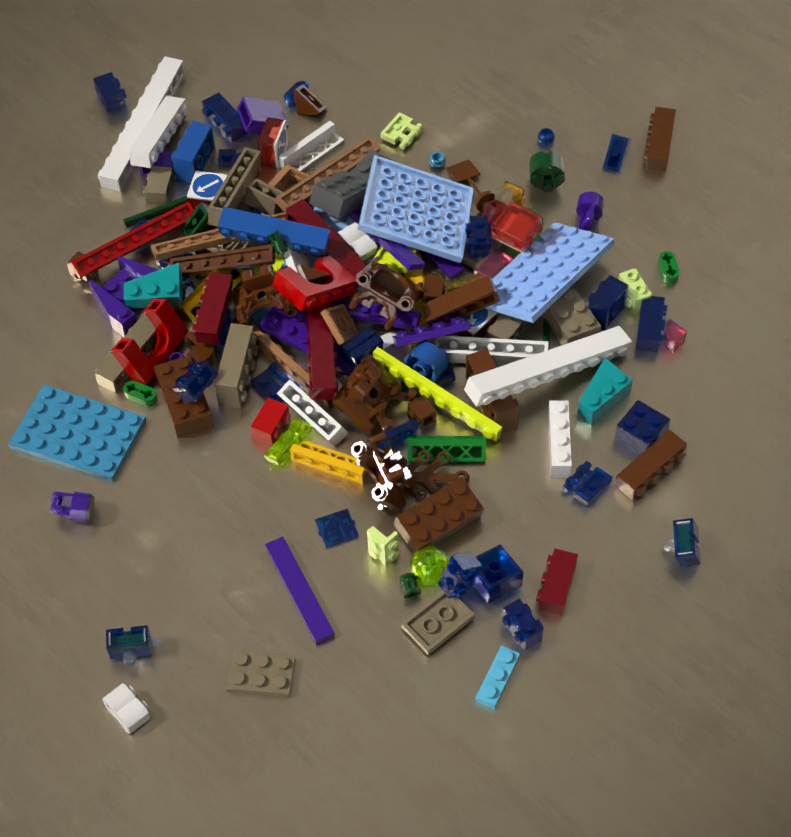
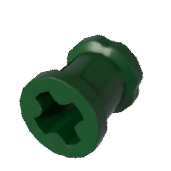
(407, 589)

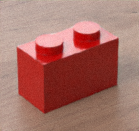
(270, 421)

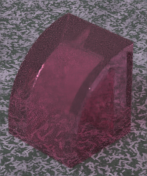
(673, 336)

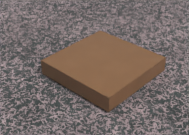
(340, 323)

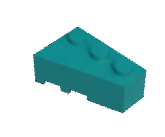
(161, 284)
(604, 392)

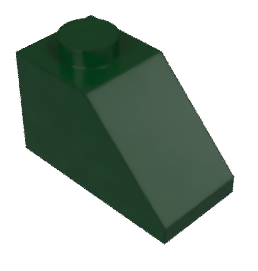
(198, 221)

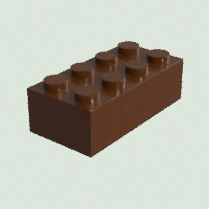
(500, 410)
(186, 416)
(439, 515)

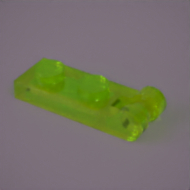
(281, 448)

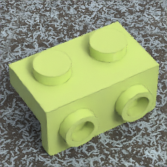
(636, 290)
(382, 547)

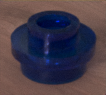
(546, 136)

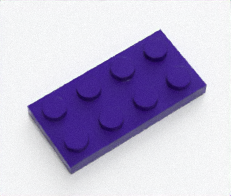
(423, 333)

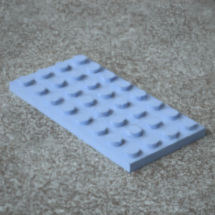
(547, 270)

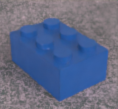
(193, 151)

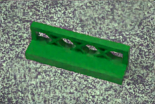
(448, 441)

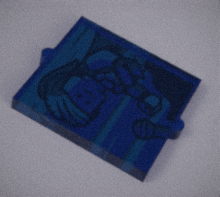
(336, 528)

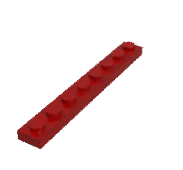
(131, 240)

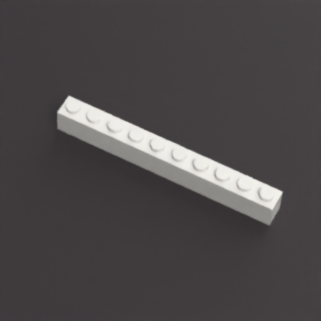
(162, 84)
(547, 366)

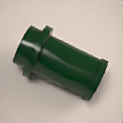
(277, 243)

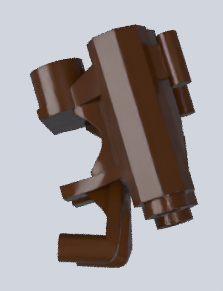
(255, 287)
(387, 288)
(359, 406)
(387, 470)

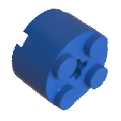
(427, 360)

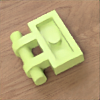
(397, 128)

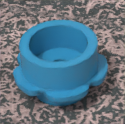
(437, 159)

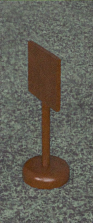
(466, 171)

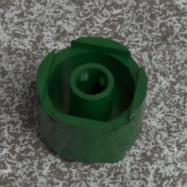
(547, 170)

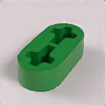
(672, 267)
(140, 393)

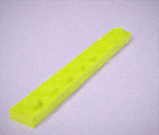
(437, 394)

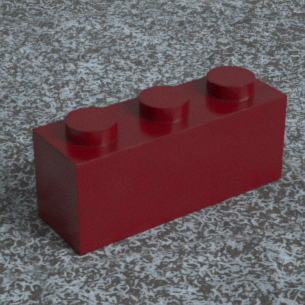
(557, 581)

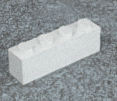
(312, 413)
(559, 439)

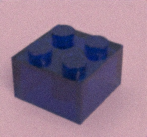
(608, 301)
(641, 427)
(498, 574)

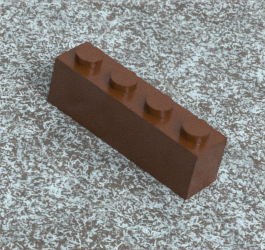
(660, 139)
(461, 301)
(651, 464)

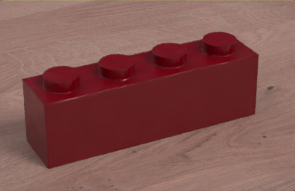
(213, 308)

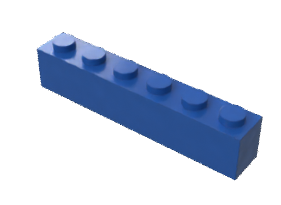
(257, 227)

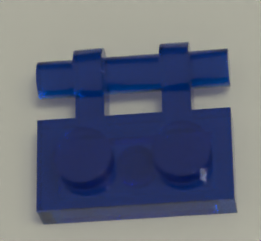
(591, 487)

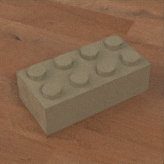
(571, 318)
(236, 366)

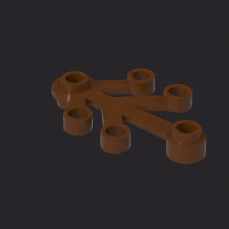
(427, 475)

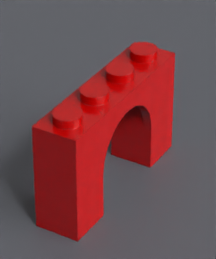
(310, 295)
(169, 333)

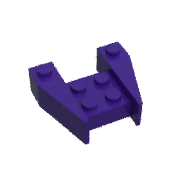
(111, 295)

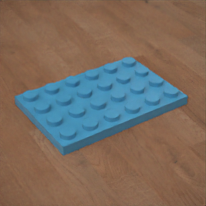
(77, 432)

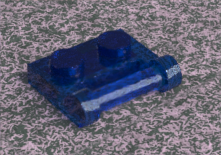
(267, 385)

